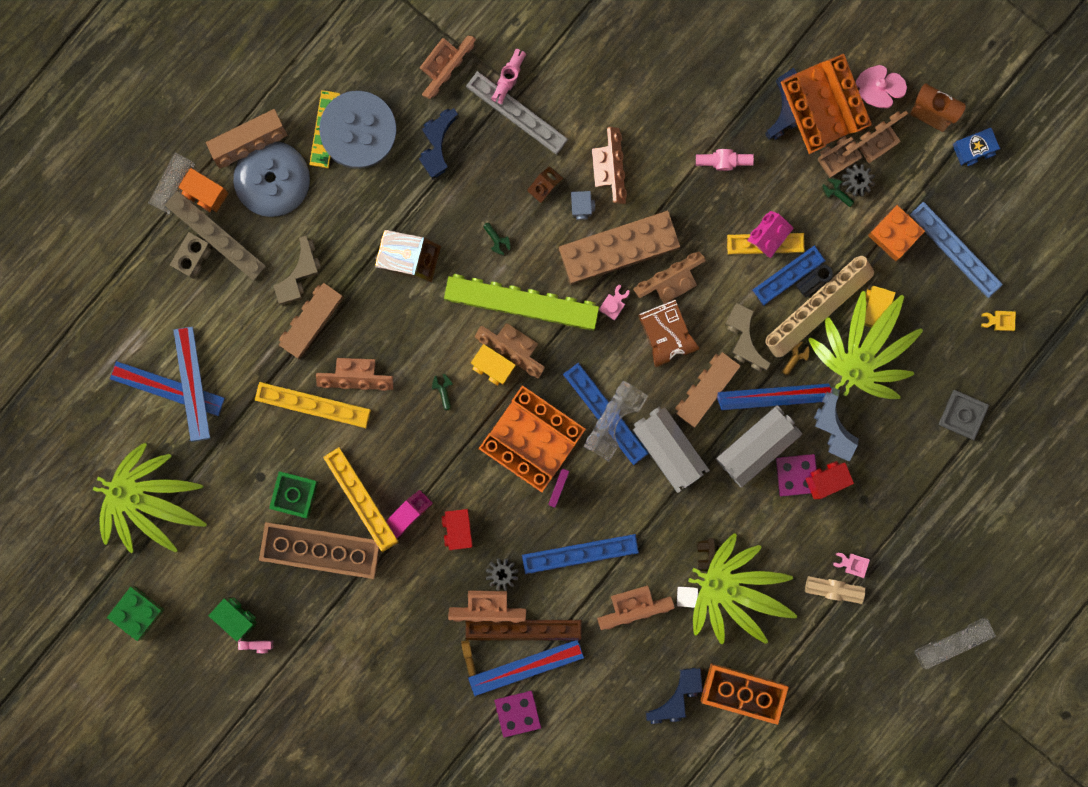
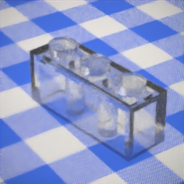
(170, 182)

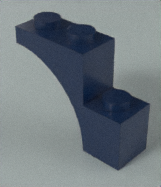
(786, 116)
(435, 131)
(674, 709)

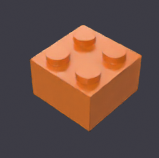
(200, 188)
(896, 233)

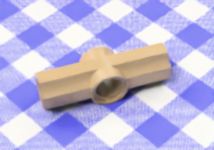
(835, 590)

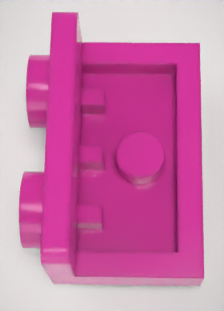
(770, 233)

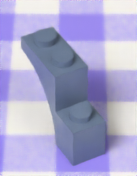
(841, 441)

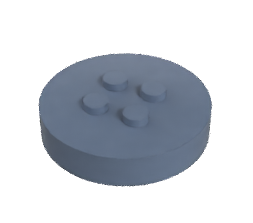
(357, 129)

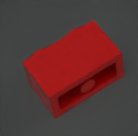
(829, 480)
(458, 529)

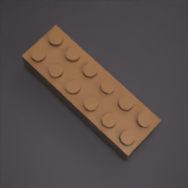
(619, 248)
(319, 550)

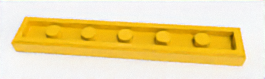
(312, 405)
(360, 499)

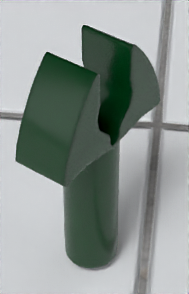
(837, 192)
(495, 237)
(443, 391)

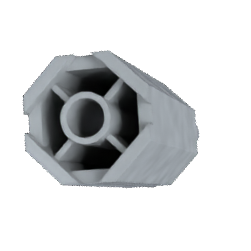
(759, 446)
(670, 449)

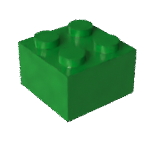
(293, 495)
(135, 613)
(233, 618)

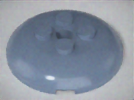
(278, 196)

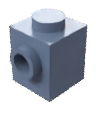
(582, 205)

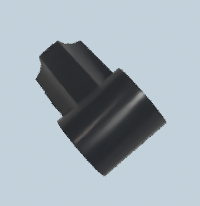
(813, 281)

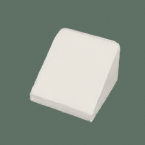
(687, 596)

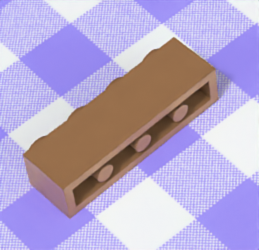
(246, 138)
(311, 320)
(706, 391)

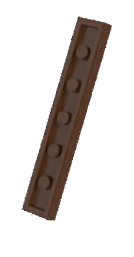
(524, 630)

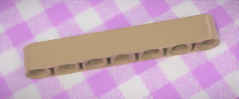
(819, 306)

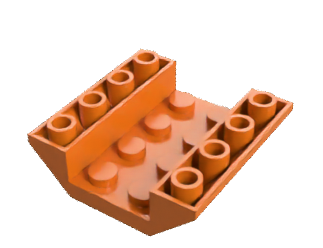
(825, 102)
(532, 439)

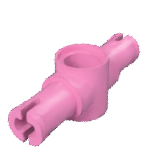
(512, 68)
(724, 159)

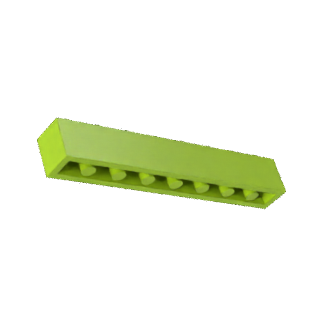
(521, 303)

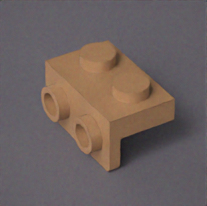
(833, 160)

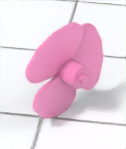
(875, 87)

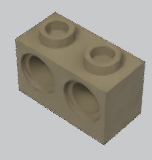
(186, 253)

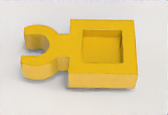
(1002, 320)

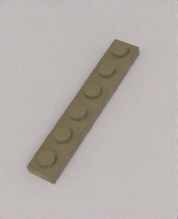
(215, 235)

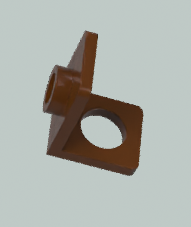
(544, 184)

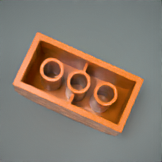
(744, 693)

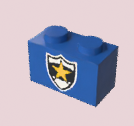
(976, 146)

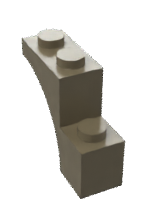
(307, 266)
(744, 350)

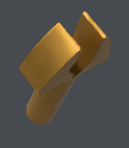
(795, 358)
(468, 657)

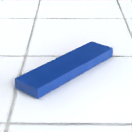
(788, 275)

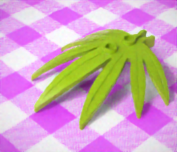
(860, 362)
(128, 496)
(724, 587)

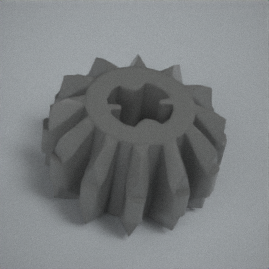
(863, 186)
(507, 571)

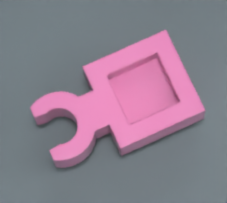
(612, 305)
(854, 565)
(260, 646)

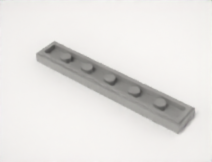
(518, 114)

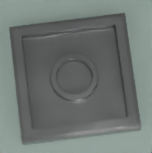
(963, 415)

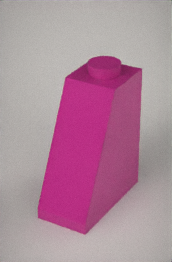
(408, 513)

